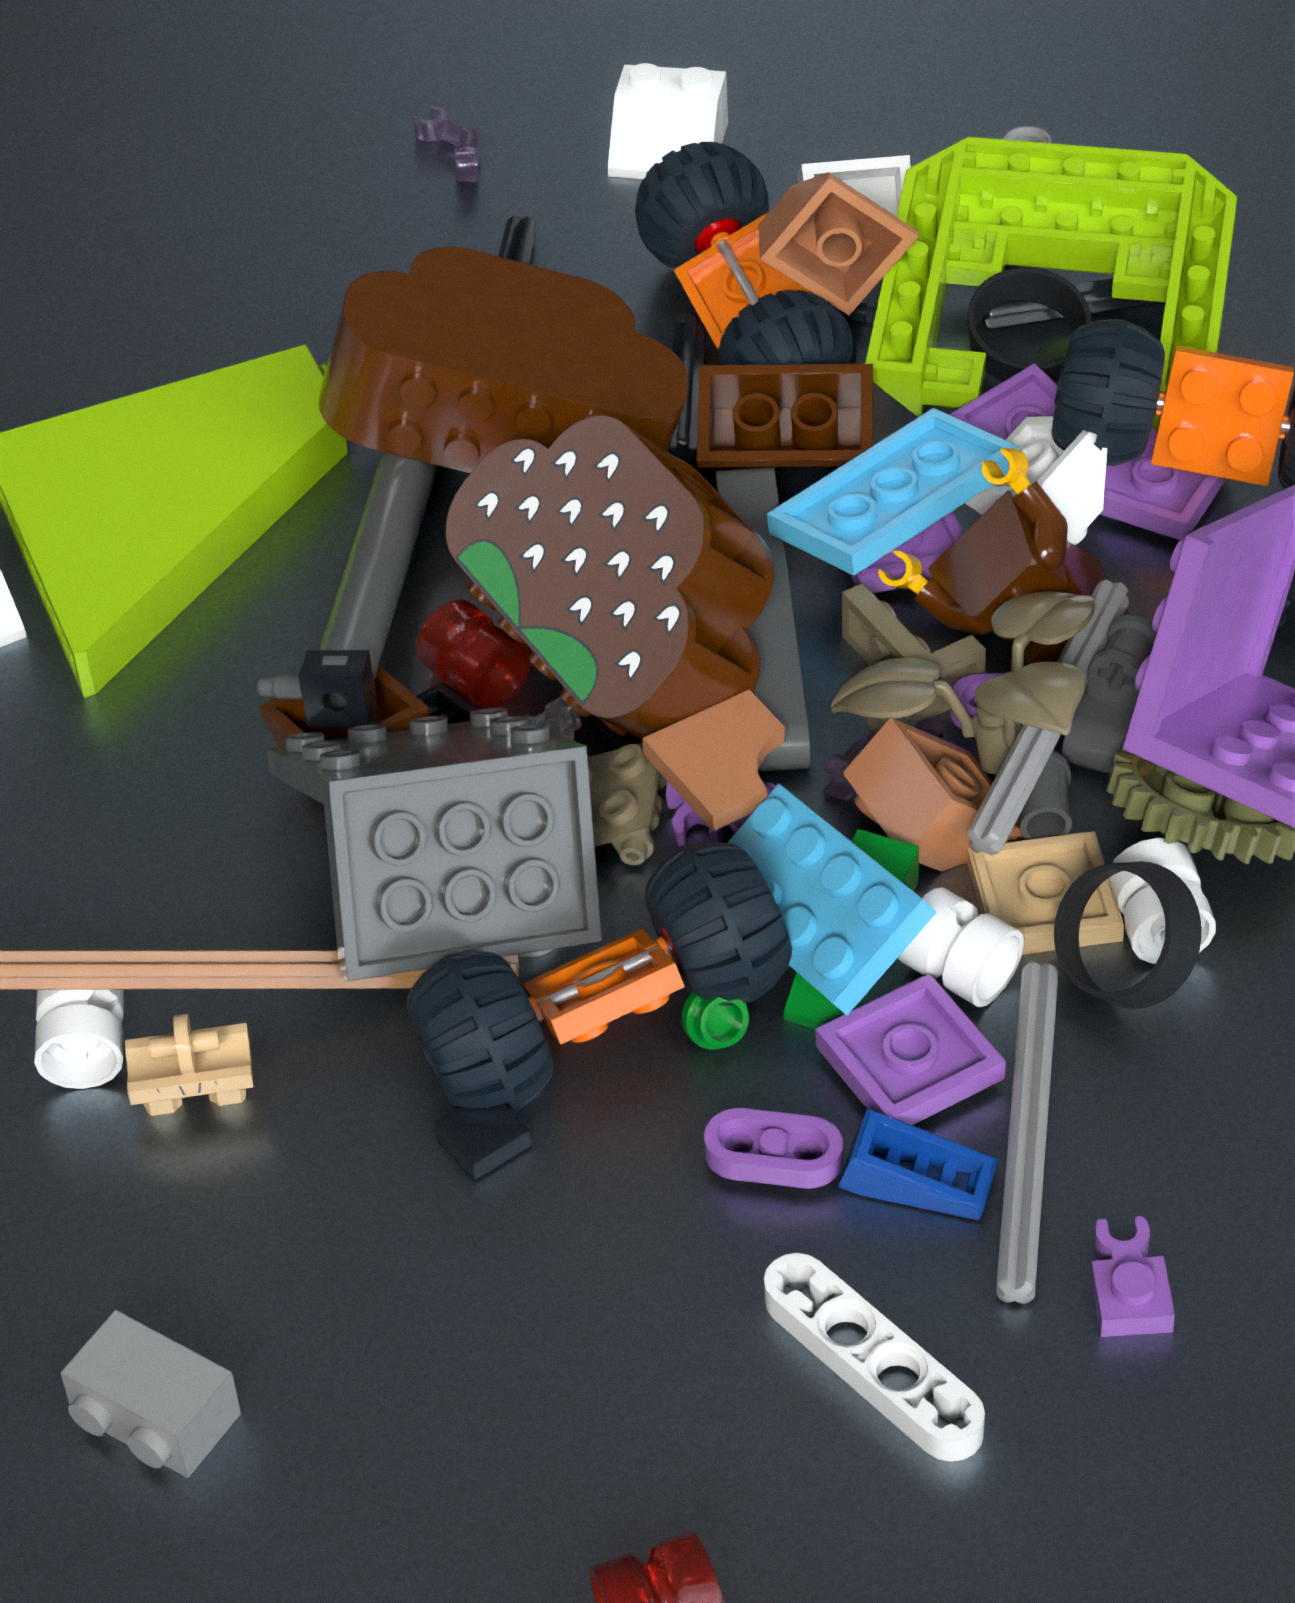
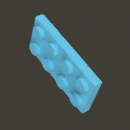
(889, 492)
(836, 901)

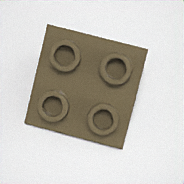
(625, 801)

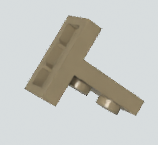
(879, 636)

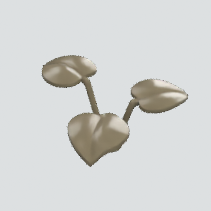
(1031, 695)

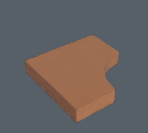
(717, 757)

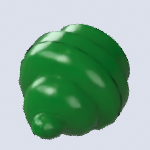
(713, 1024)

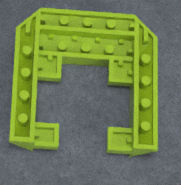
(1050, 206)

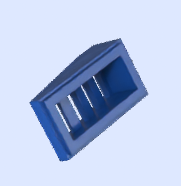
(890, 1182)

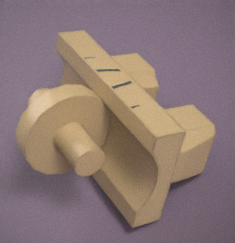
(189, 1065)

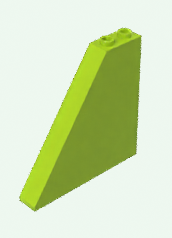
(157, 495)

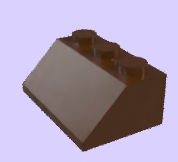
(784, 415)

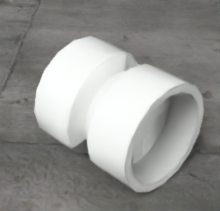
(1141, 905)
(968, 950)
(79, 1036)

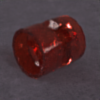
(473, 654)
(674, 1573)

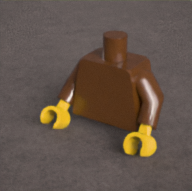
(1003, 555)

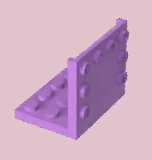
(1203, 685)

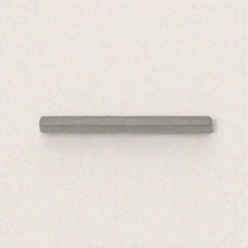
(1034, 745)
(1027, 1135)

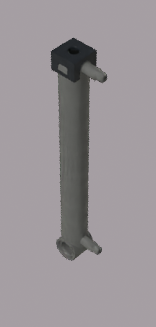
(341, 674)

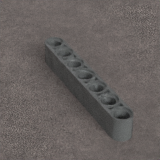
(779, 682)

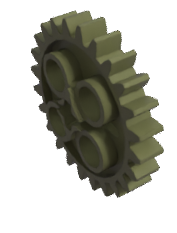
(1195, 813)

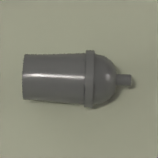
(1049, 803)

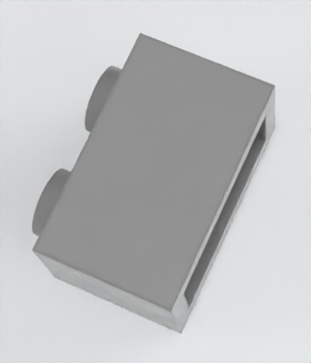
(150, 1394)

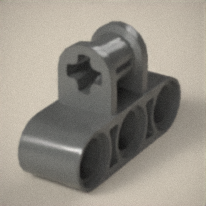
(1110, 696)

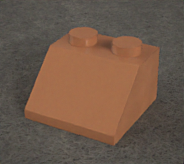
(832, 240)
(921, 792)

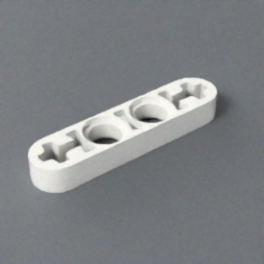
(880, 1348)

